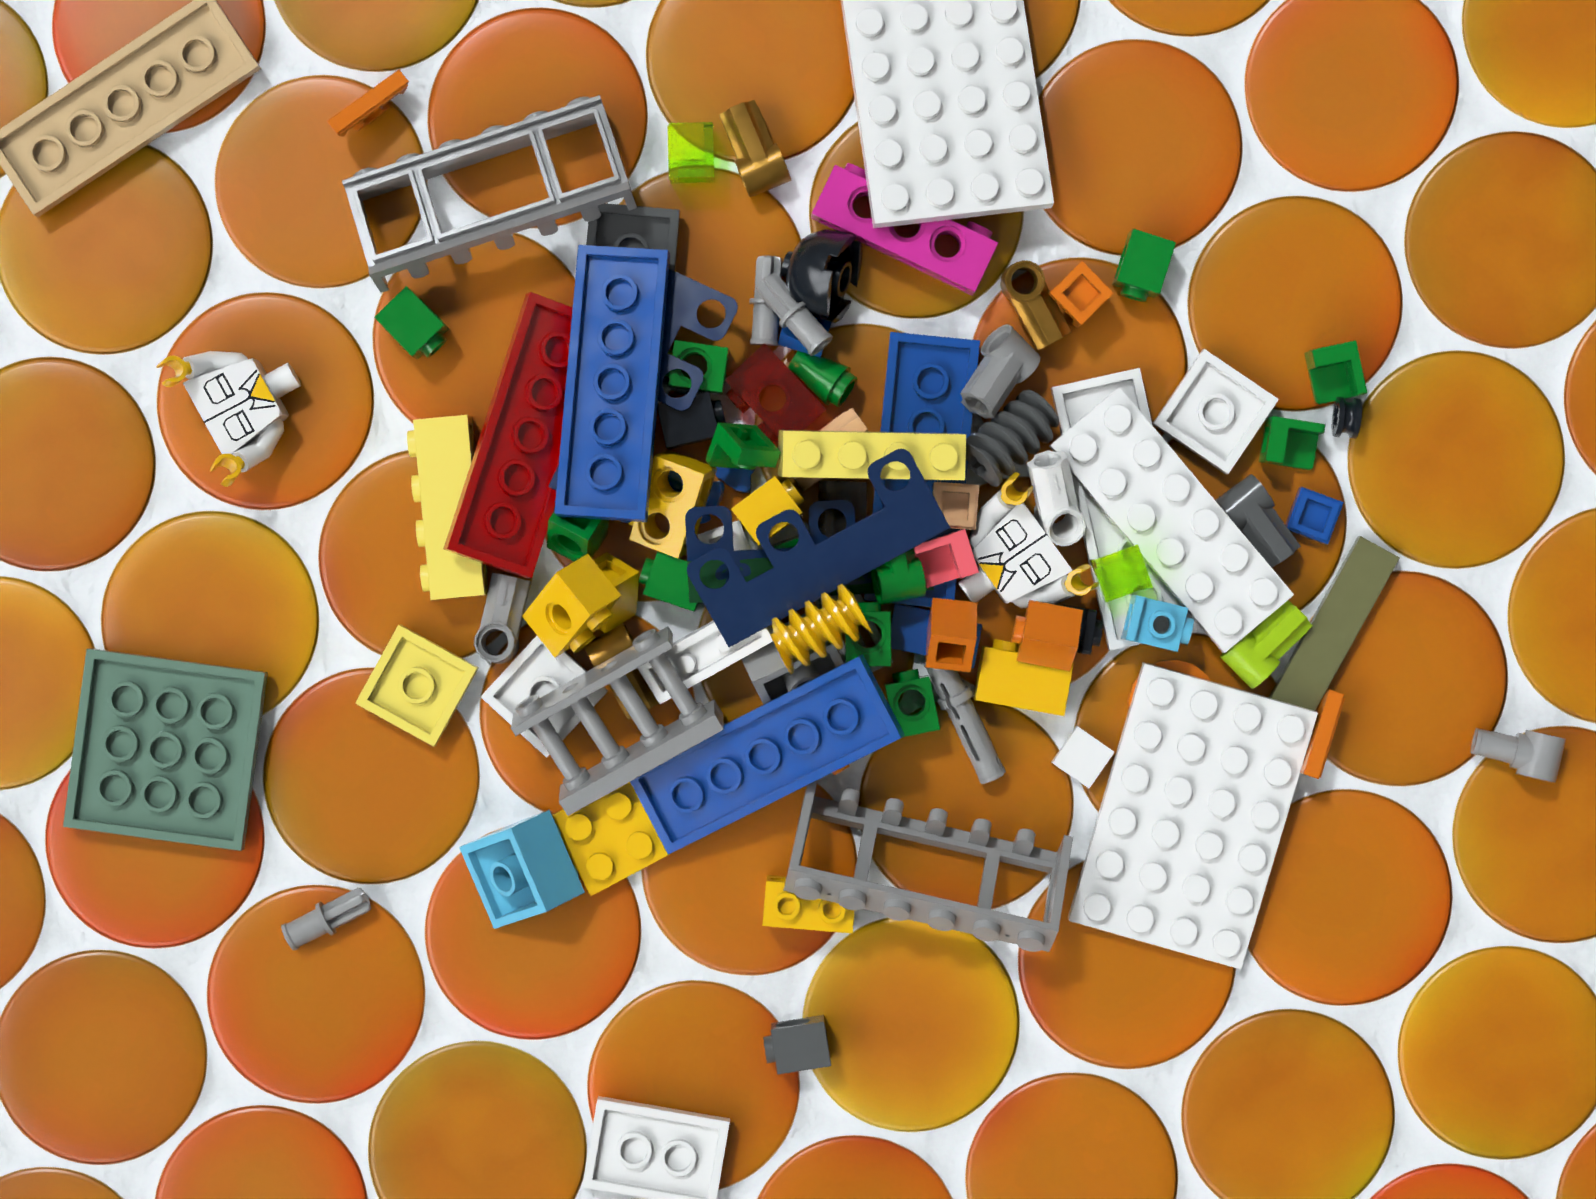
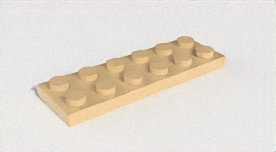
(123, 104)

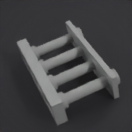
(618, 764)

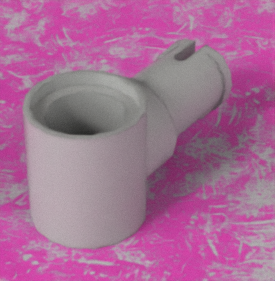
(1530, 753)

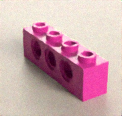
(960, 271)

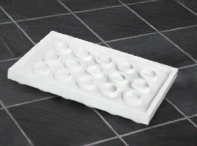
(946, 109)
(1192, 815)

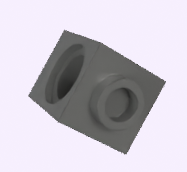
(798, 1045)

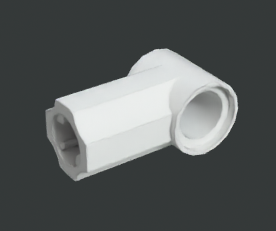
(1055, 496)

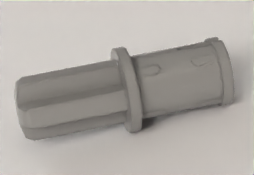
(793, 314)
(765, 320)
(326, 918)

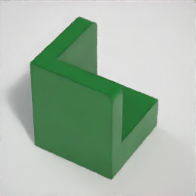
(1335, 372)
(1290, 442)

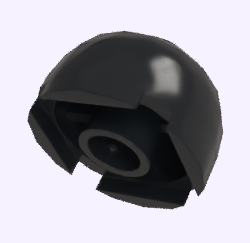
(821, 272)

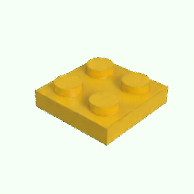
(610, 838)

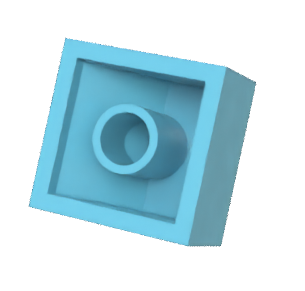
(522, 869)

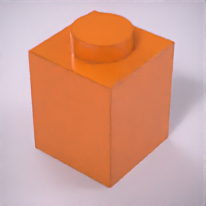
(951, 635)
(1047, 635)

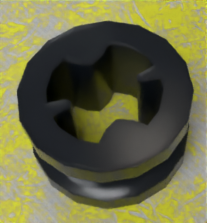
(1346, 417)

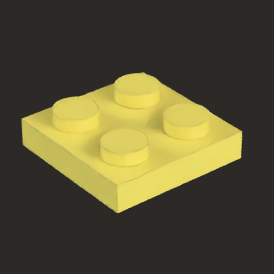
(417, 685)

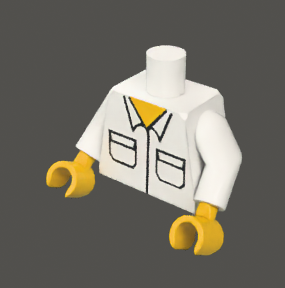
(236, 404)
(1018, 555)

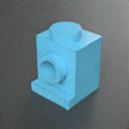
(1140, 619)

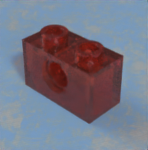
(766, 370)

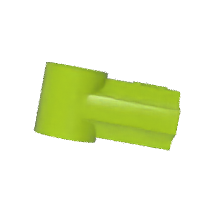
(1260, 650)

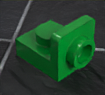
(741, 447)

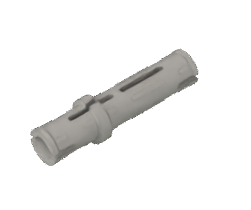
(957, 702)

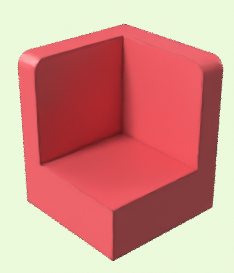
(946, 558)

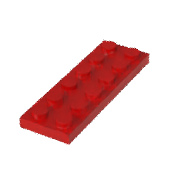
(506, 490)

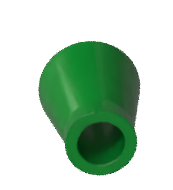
(824, 377)

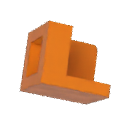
(1081, 293)

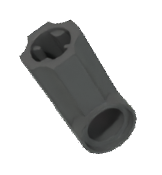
(1253, 513)

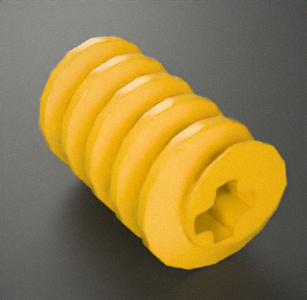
(818, 628)

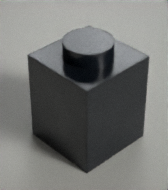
(693, 424)

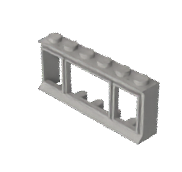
(456, 154)
(938, 913)

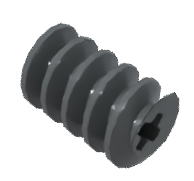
(1010, 436)

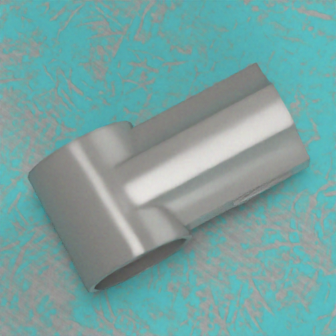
(1005, 363)
(504, 613)

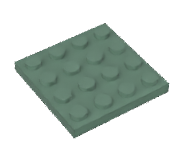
(165, 749)

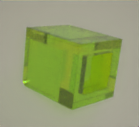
(691, 152)
(1121, 572)

